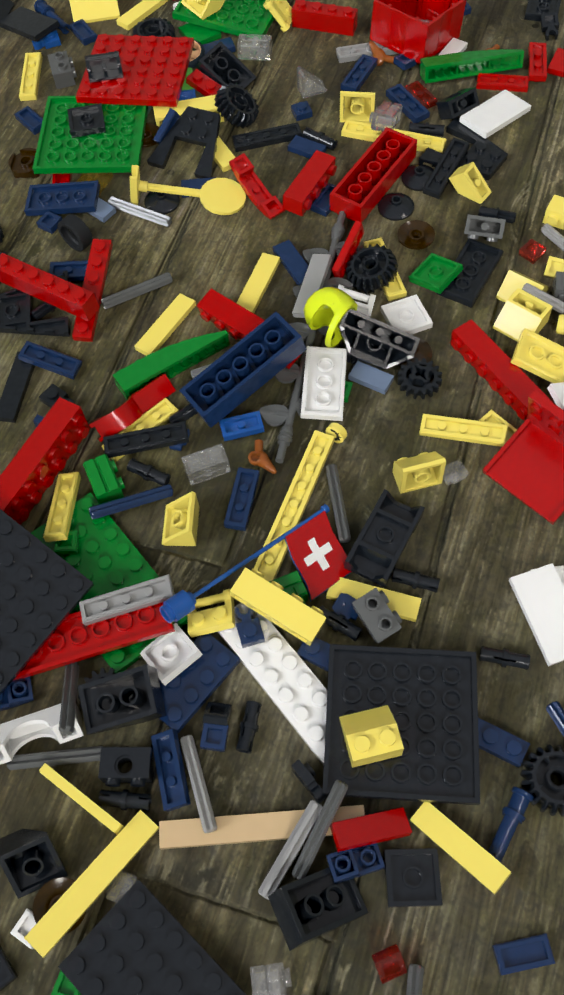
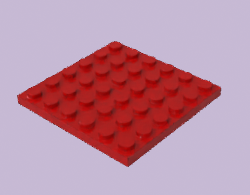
(151, 71)

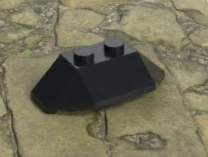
(376, 341)

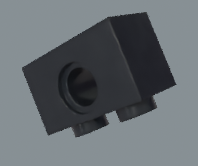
(458, 103)
(115, 757)

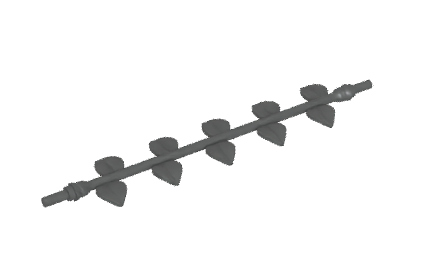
(278, 414)

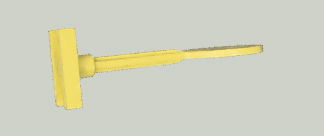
(217, 195)

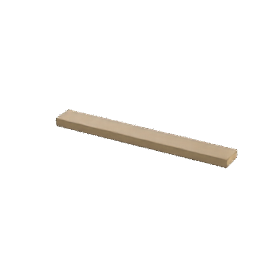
(240, 828)

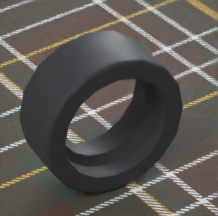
(75, 232)

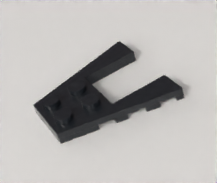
(194, 127)
(483, 152)
(17, 317)

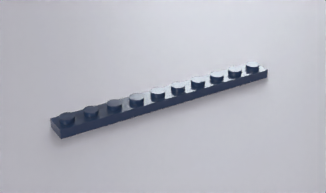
(490, 737)

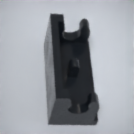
(104, 66)

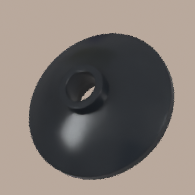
(416, 176)
(161, 202)
(396, 206)

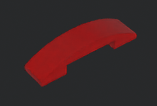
(254, 188)

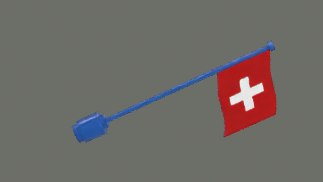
(312, 550)

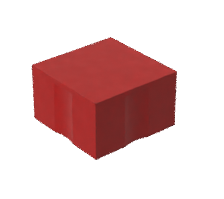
(400, 28)

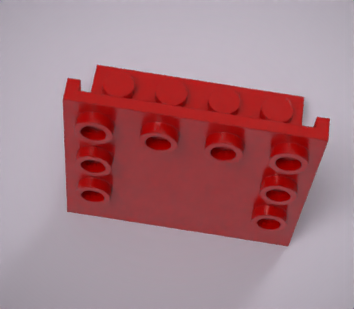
(533, 460)

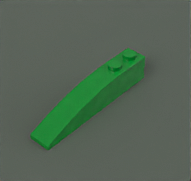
(469, 64)
(169, 361)

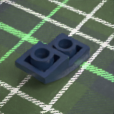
(16, 694)
(355, 862)

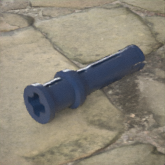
(41, 7)
(513, 815)

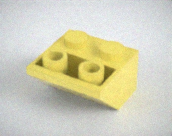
(522, 312)

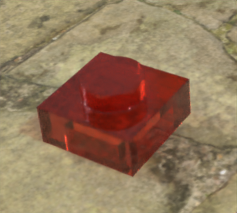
(532, 251)
(389, 963)

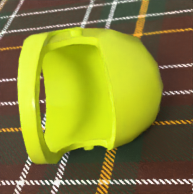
(327, 308)

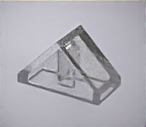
(308, 83)

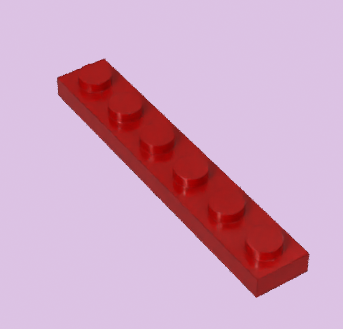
(94, 282)

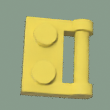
(281, 12)
(212, 619)

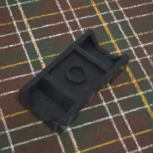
(383, 539)

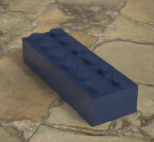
(243, 369)

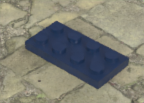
(62, 198)
(197, 682)

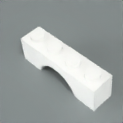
(33, 726)

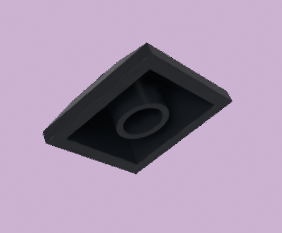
(30, 860)

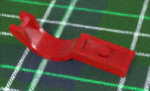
(134, 407)

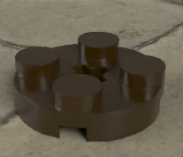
(18, 163)

